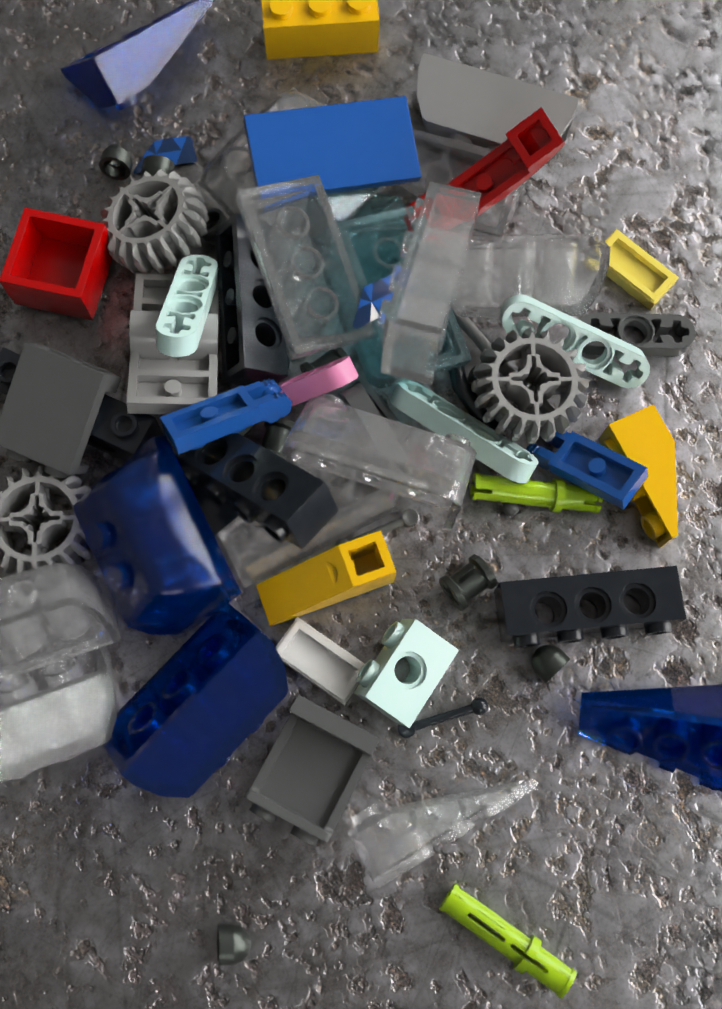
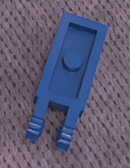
(225, 414)
(592, 467)

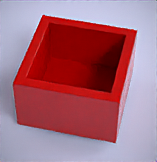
(57, 264)

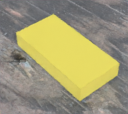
(637, 271)

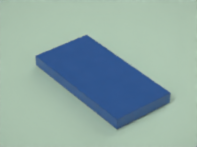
(342, 143)

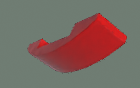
(512, 162)

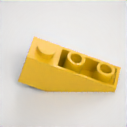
(648, 442)
(328, 578)

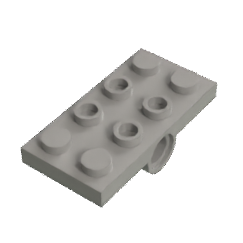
(160, 381)

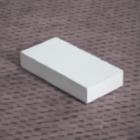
(320, 660)

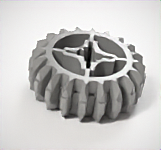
(154, 221)
(561, 381)
(38, 492)

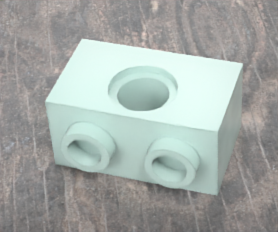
(428, 661)

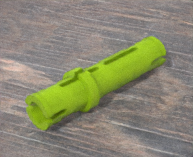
(554, 494)
(552, 974)

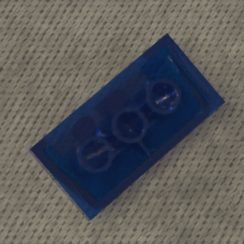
(155, 544)
(198, 707)

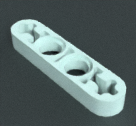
(186, 306)
(577, 338)
(445, 418)

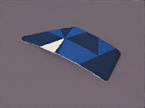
(177, 149)
(371, 301)

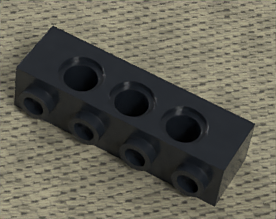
(248, 326)
(113, 429)
(260, 487)
(654, 588)

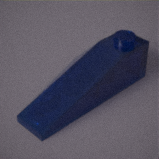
(124, 68)
(666, 724)

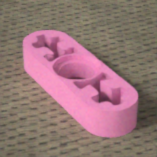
(319, 380)

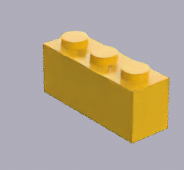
(319, 27)

